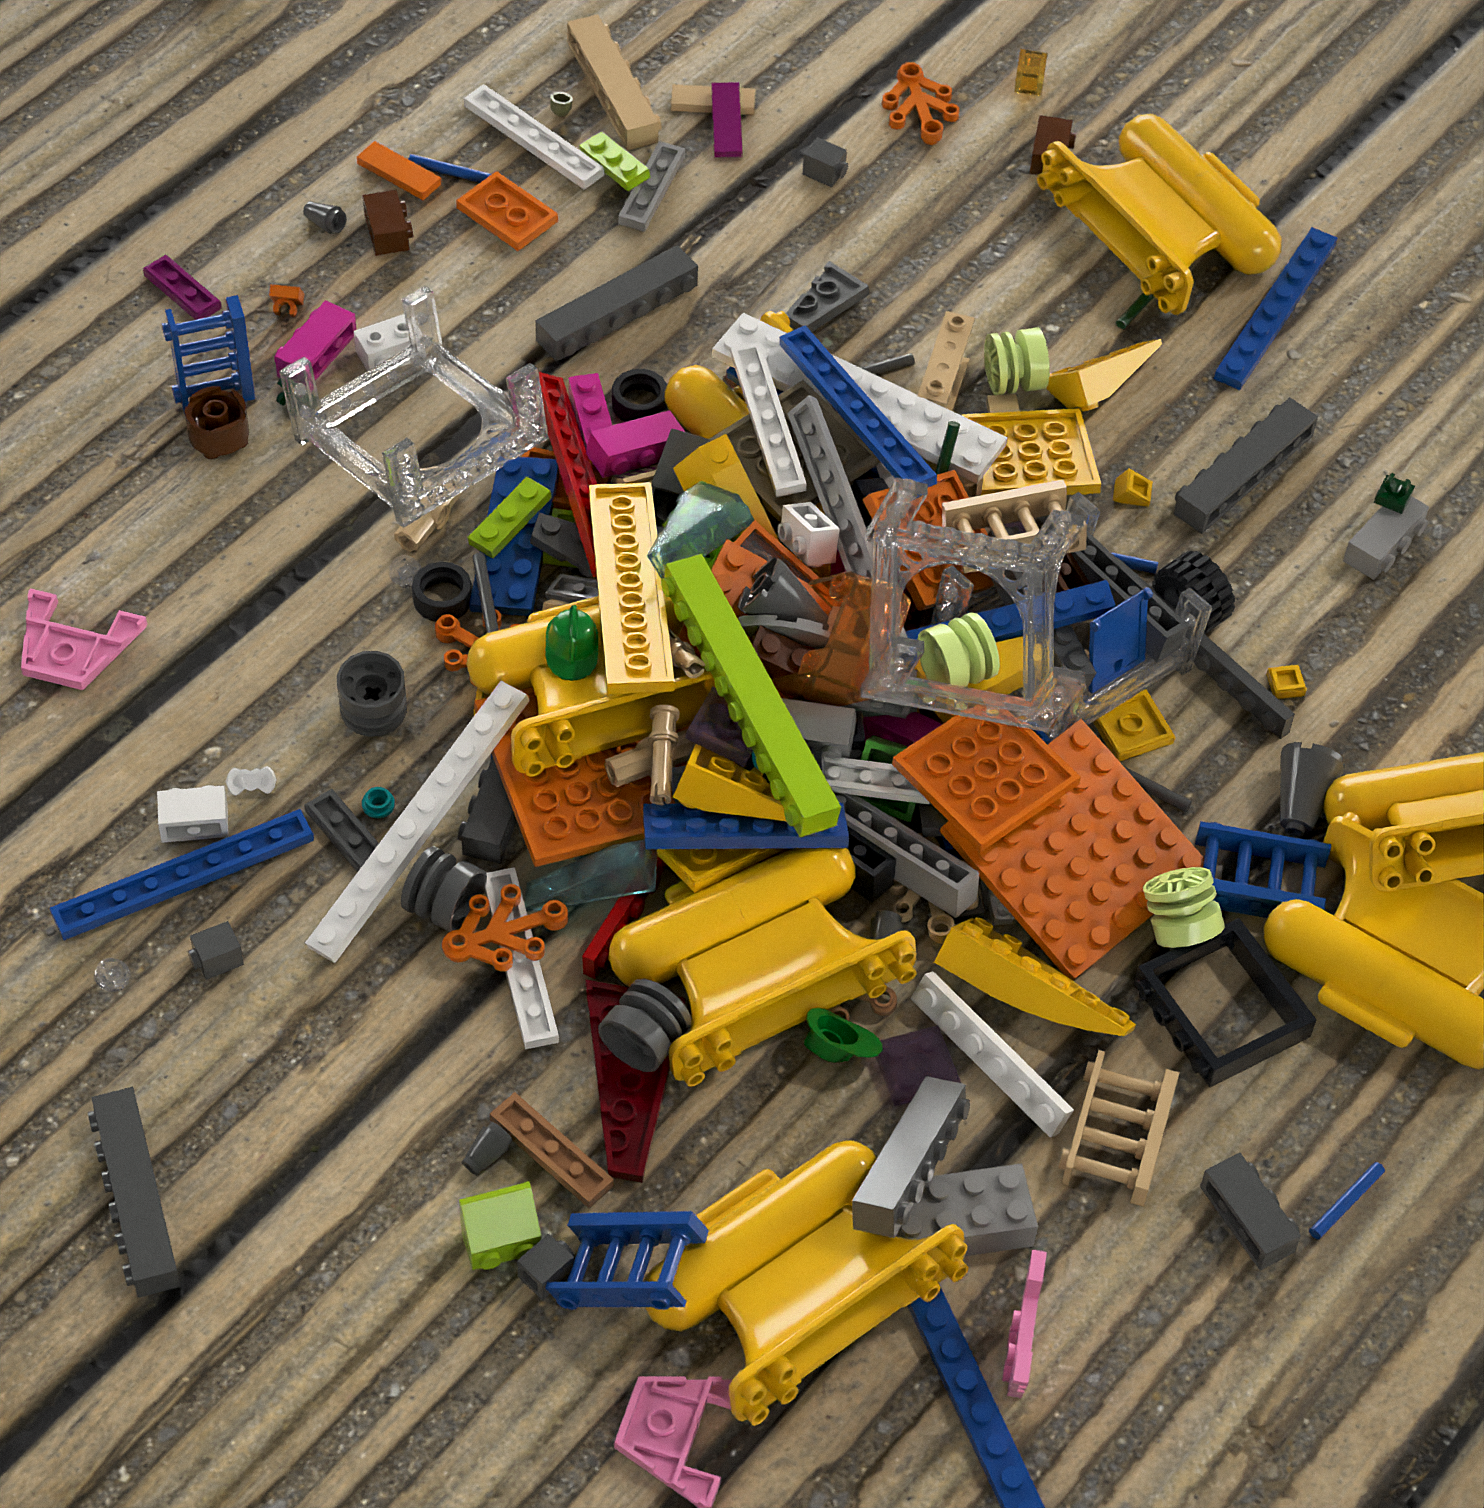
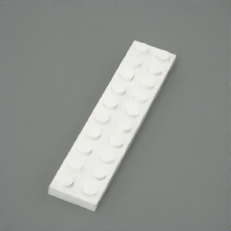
(915, 417)

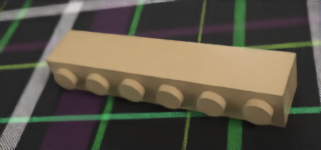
(613, 82)

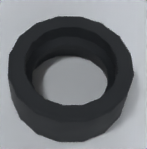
(638, 380)
(441, 573)

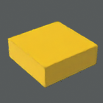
(1286, 681)

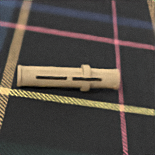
(684, 656)

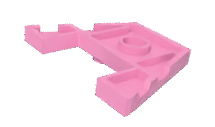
(68, 653)
(1021, 1331)
(662, 1428)

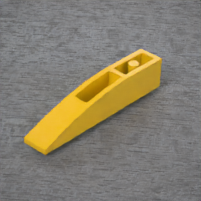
(1023, 980)

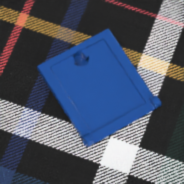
(1119, 639)

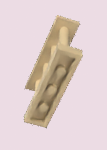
(947, 365)
(1007, 507)
(1144, 1150)

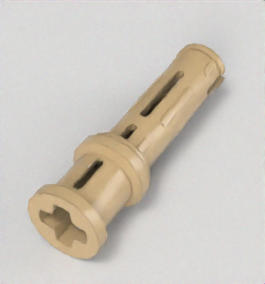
(663, 741)

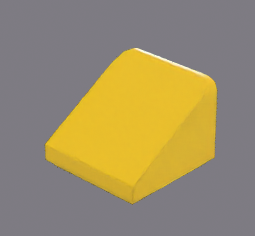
(1132, 489)

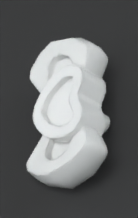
(245, 779)

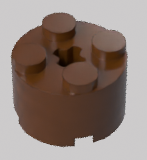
(217, 422)

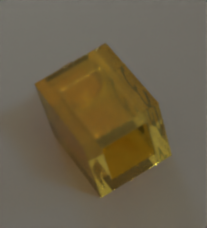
(1030, 72)

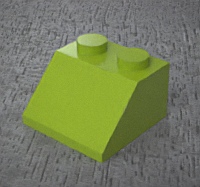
(499, 1225)

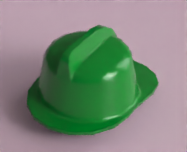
(572, 644)
(837, 1038)

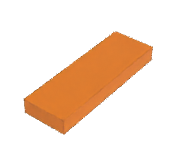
(398, 170)

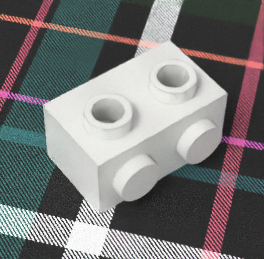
(389, 337)
(809, 534)
(192, 813)

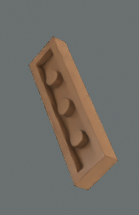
(552, 1150)

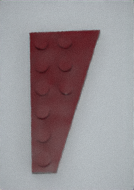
(627, 1096)

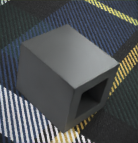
(825, 162)
(215, 950)
(545, 1263)

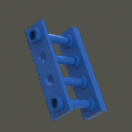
(235, 339)
(1257, 900)
(620, 1230)

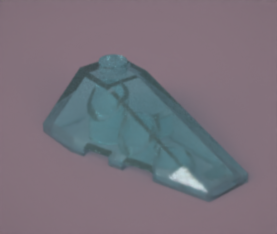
(699, 524)
(603, 875)

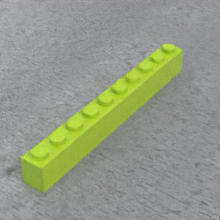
(751, 696)

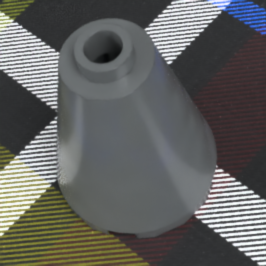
(780, 594)
(1304, 783)

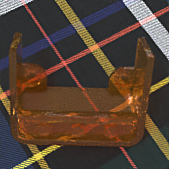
(837, 671)

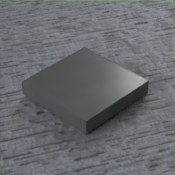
(676, 449)

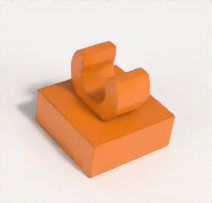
(286, 295)

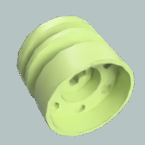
(1016, 361)
(960, 652)
(1183, 907)

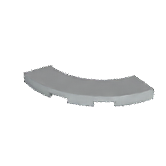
(803, 631)

